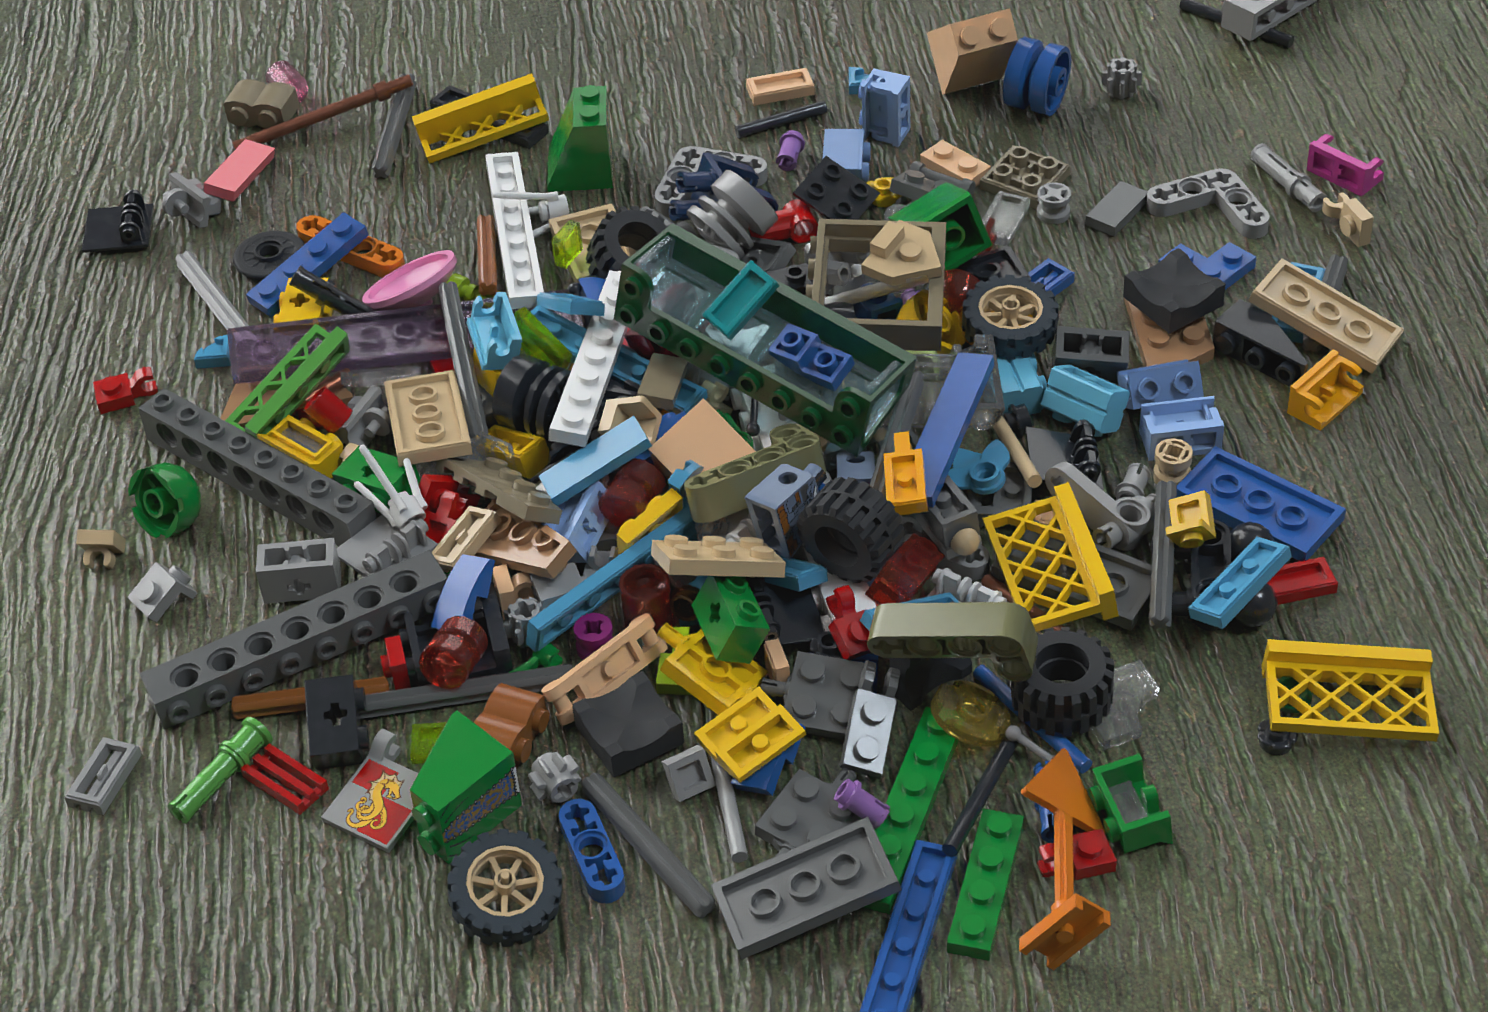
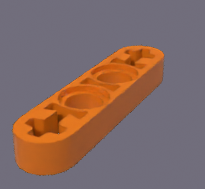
(379, 261)

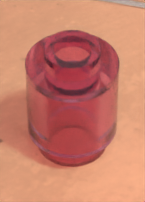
(284, 72)

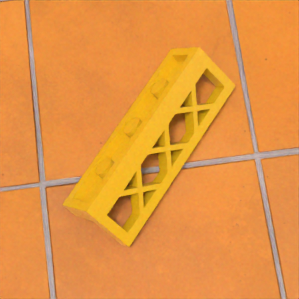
(478, 113)

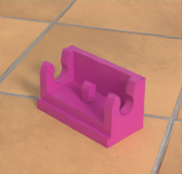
(1343, 168)

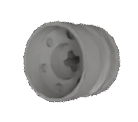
(735, 212)

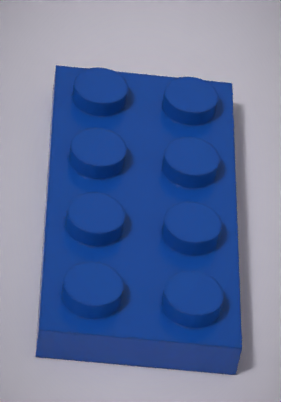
(1249, 493)

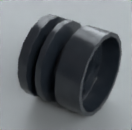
(528, 394)

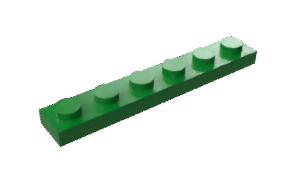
(913, 797)

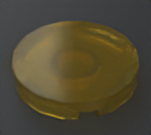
(970, 713)

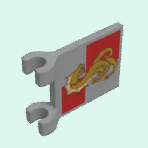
(377, 797)

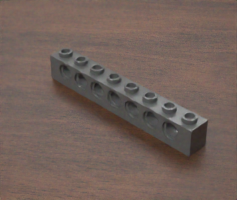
(255, 468)
(293, 640)

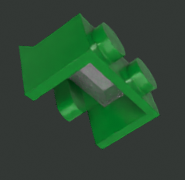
(1129, 805)

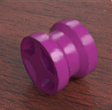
(591, 633)

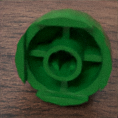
(165, 499)

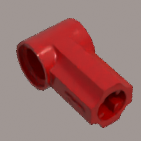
(793, 222)
(325, 411)

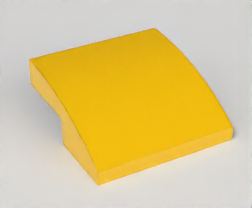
(749, 734)

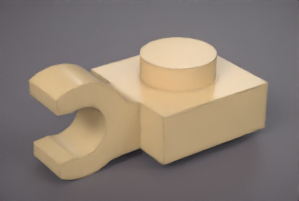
(1354, 218)

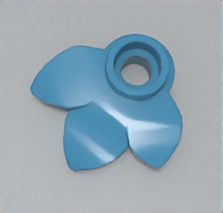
(979, 471)

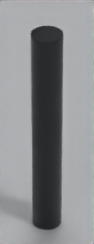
(780, 119)

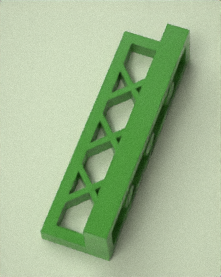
(298, 386)

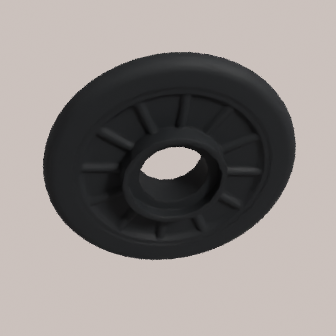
(249, 254)

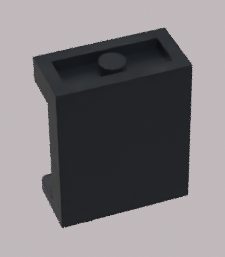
(493, 662)

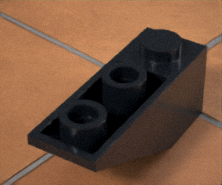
(1258, 342)

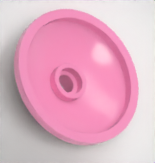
(412, 283)

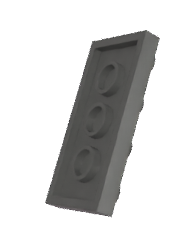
(1127, 575)
(805, 887)

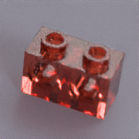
(905, 571)

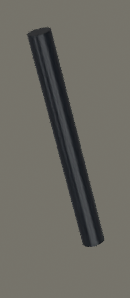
(1216, 15)
(979, 797)

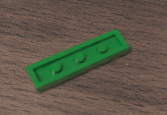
(985, 884)

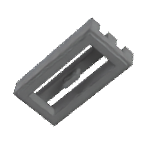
(109, 777)

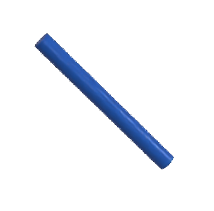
(1057, 742)

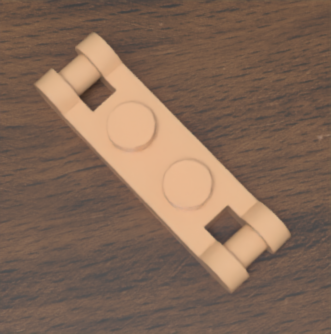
(606, 667)

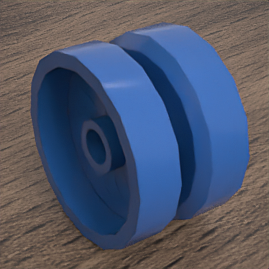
(1036, 76)

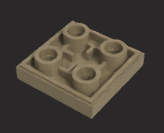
(1023, 173)

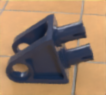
(700, 183)

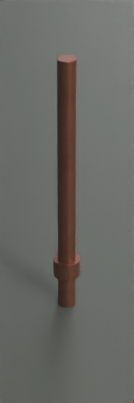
(380, 91)

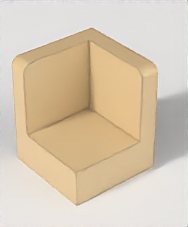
(621, 409)

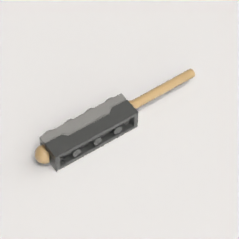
(952, 520)

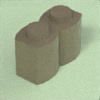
(261, 104)

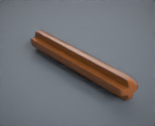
(486, 255)
(290, 699)

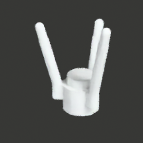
(552, 206)
(402, 505)

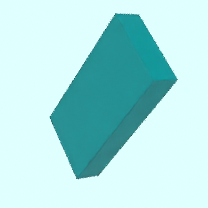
(740, 300)

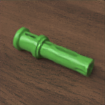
(230, 758)

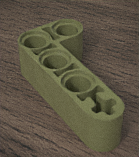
(724, 488)
(957, 631)

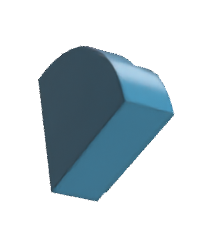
(856, 76)
(214, 355)
(679, 476)

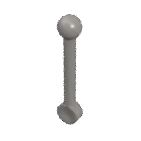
(1013, 733)

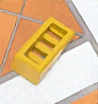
(529, 450)

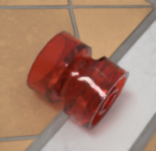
(631, 491)
(646, 590)
(453, 652)

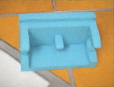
(494, 332)

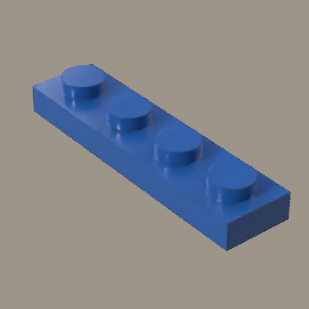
(315, 256)

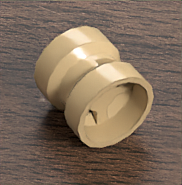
(1172, 460)

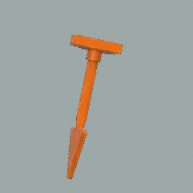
(1072, 918)

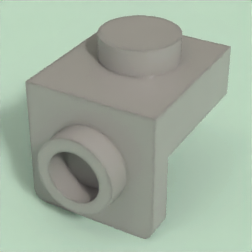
(160, 589)

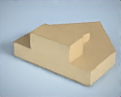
(901, 253)

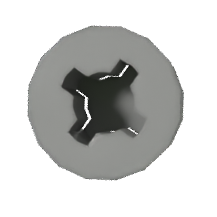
(1053, 203)

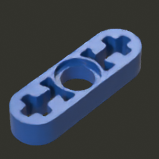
(589, 866)

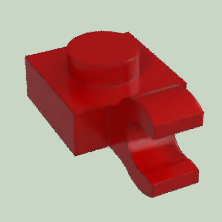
(119, 391)
(434, 485)
(449, 510)
(847, 629)
(1090, 856)

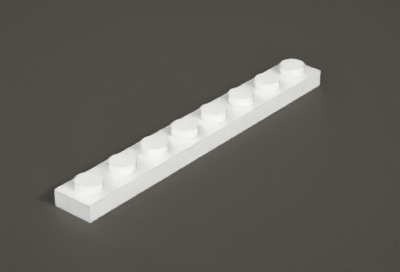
(514, 231)
(590, 372)

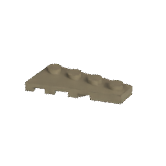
(504, 485)

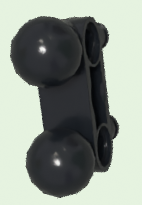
(1211, 560)

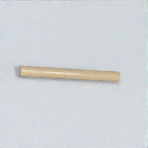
(1017, 453)

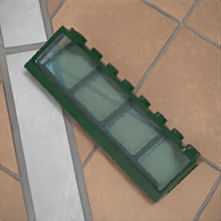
(680, 276)

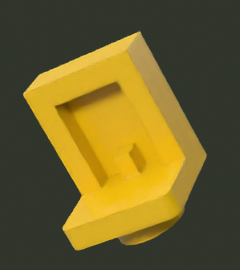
(1191, 520)

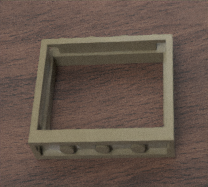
(855, 236)

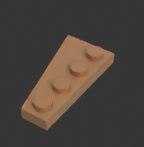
(526, 545)

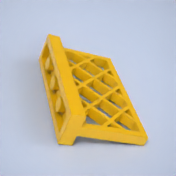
(1082, 557)
(1348, 667)

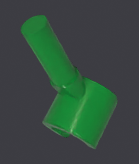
(546, 657)

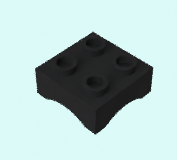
(1174, 291)
(922, 675)
(628, 725)

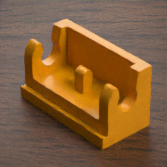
(1324, 390)

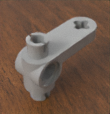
(1114, 522)

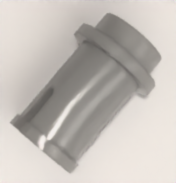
(1133, 483)

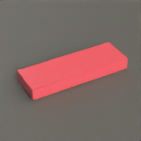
(239, 170)

